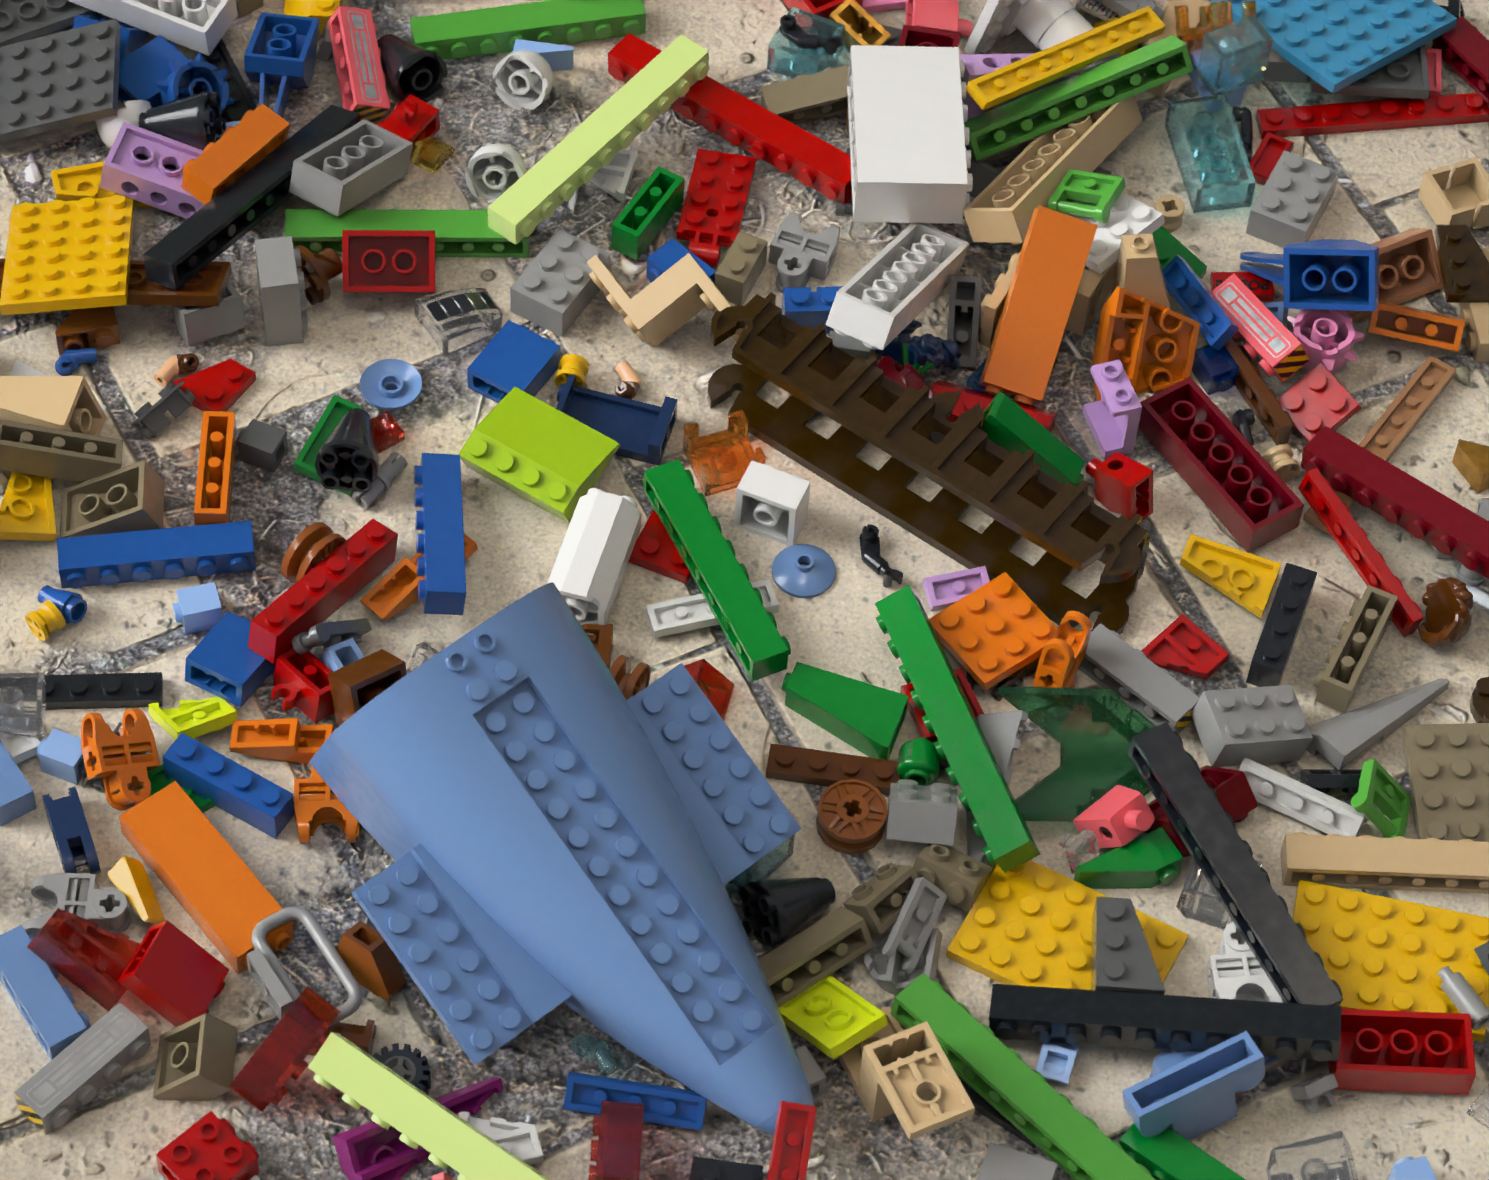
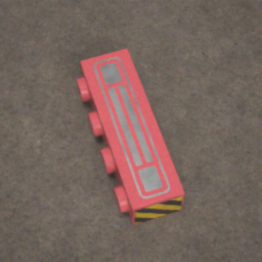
(358, 63)
(1261, 331)

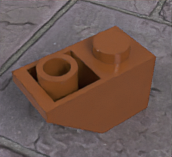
(88, 329)
(371, 961)

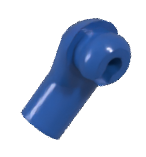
(73, 358)

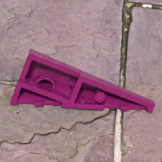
(379, 1154)

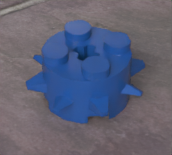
(197, 76)

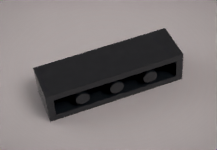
(1281, 626)

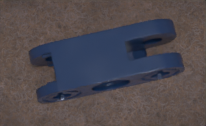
(71, 832)

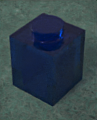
(1214, 369)

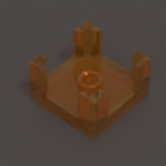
(1211, 19)
(721, 457)

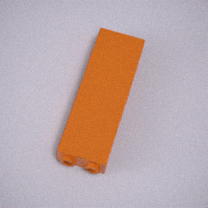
(1037, 305)
(203, 873)

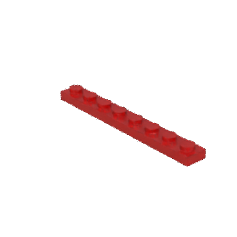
(1372, 115)

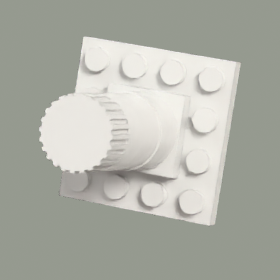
(1041, 21)

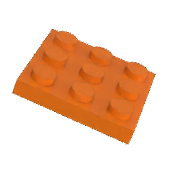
(994, 630)

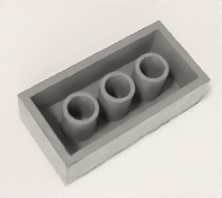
(350, 167)

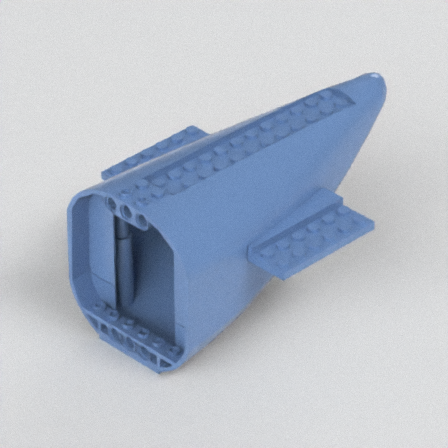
(570, 853)

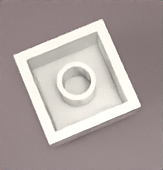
(772, 503)

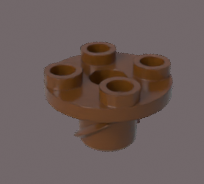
(317, 272)

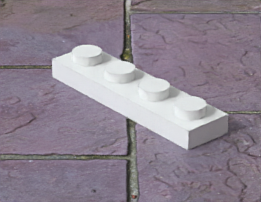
(694, 612)
(1301, 801)

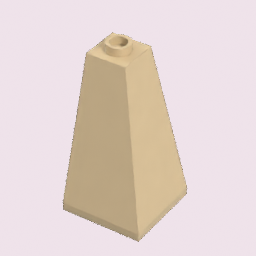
(1140, 269)
(51, 403)

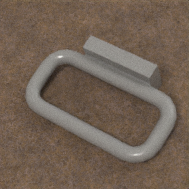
(274, 980)

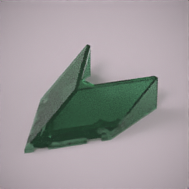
(1093, 742)

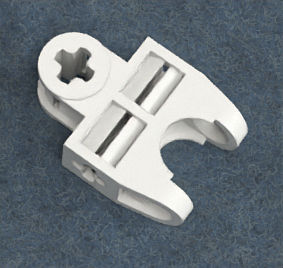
(1237, 971)

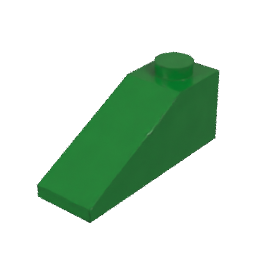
(1138, 864)

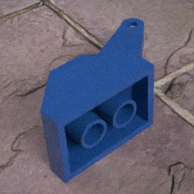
(282, 55)
(1322, 274)

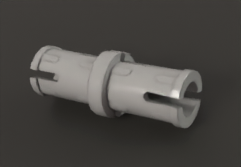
(386, 473)

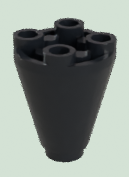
(187, 120)
(349, 454)
(783, 906)

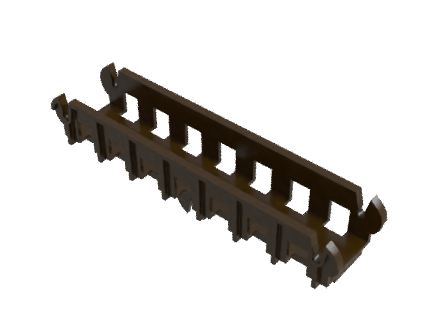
(925, 442)

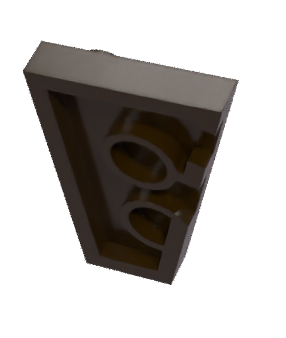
(1462, 264)

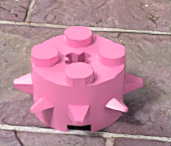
(1326, 337)

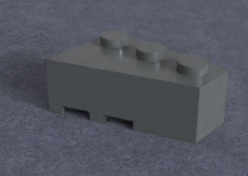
(1121, 951)

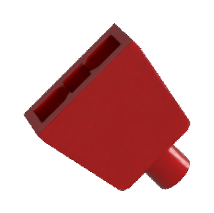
(1123, 485)

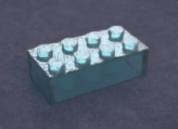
(1210, 153)

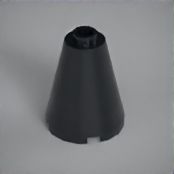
(411, 68)

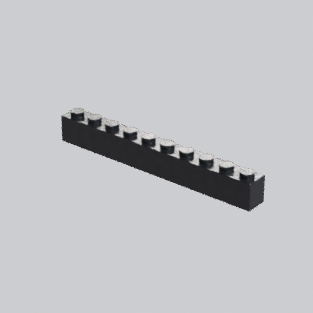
(240, 205)
(1231, 869)
(1163, 1021)

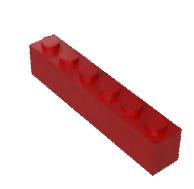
(323, 590)

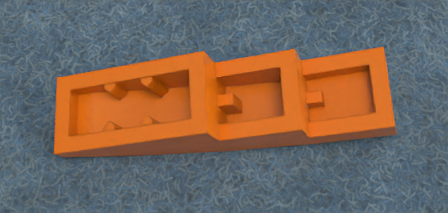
(400, 586)
(278, 739)

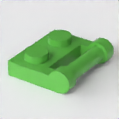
(1090, 188)
(1381, 789)

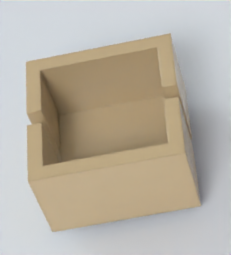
(1463, 200)

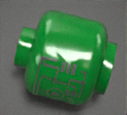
(919, 761)

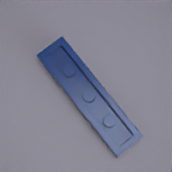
(1198, 302)
(661, 1103)

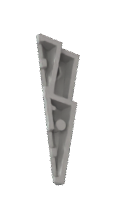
(1000, 732)
(1351, 733)

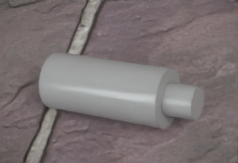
(1464, 997)

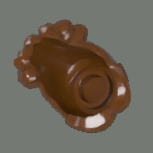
(1446, 612)

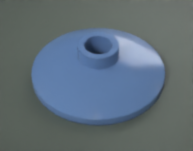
(390, 375)
(803, 580)

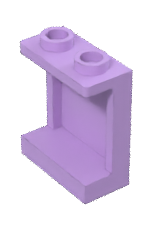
(1117, 414)

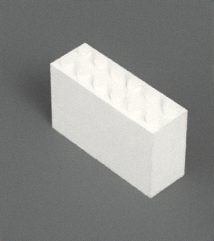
(908, 134)

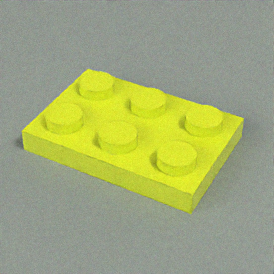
(832, 1017)

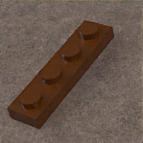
(1259, 397)
(827, 767)

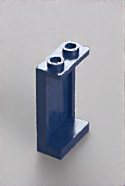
(635, 425)

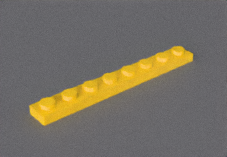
(1065, 58)

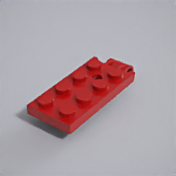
(716, 188)

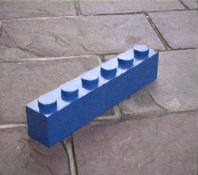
(441, 534)
(156, 554)

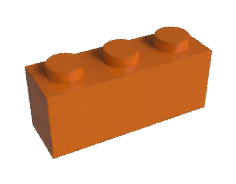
(1417, 325)

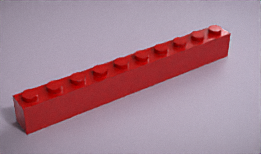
(747, 125)

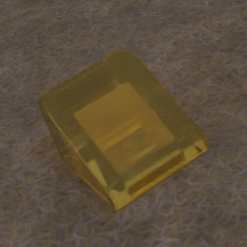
(431, 154)

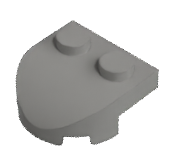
(889, 971)

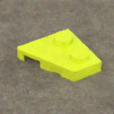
(194, 717)

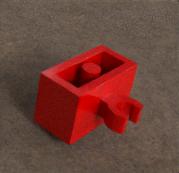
(412, 120)
(303, 684)

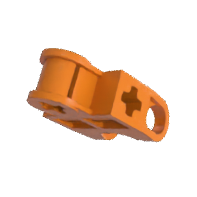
(1064, 653)
(120, 758)
(318, 805)

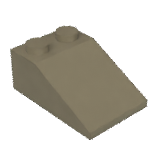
(114, 503)

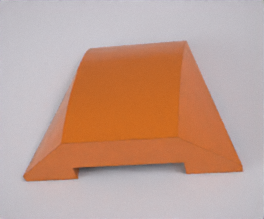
(1148, 339)

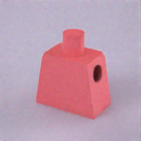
(937, 15)
(1116, 817)

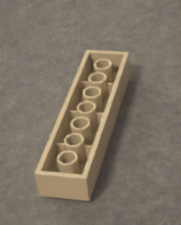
(1008, 202)

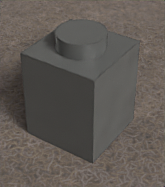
(262, 445)

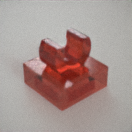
(386, 432)

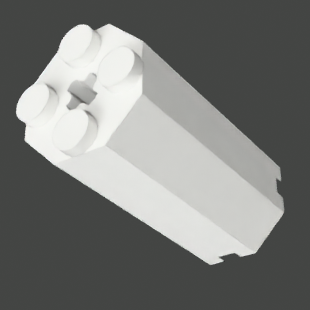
(596, 554)

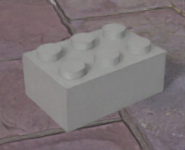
(1292, 201)
(557, 283)
(281, 290)
(1251, 724)

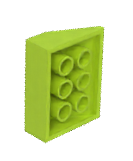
(538, 453)

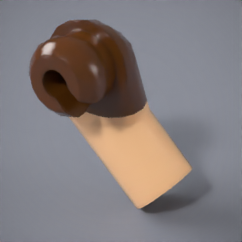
(176, 365)
(630, 381)

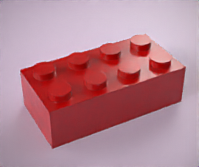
(1405, 1052)

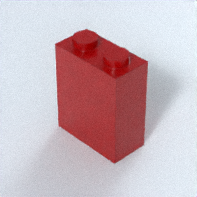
(173, 974)

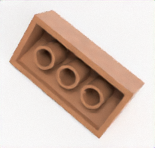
(1406, 268)

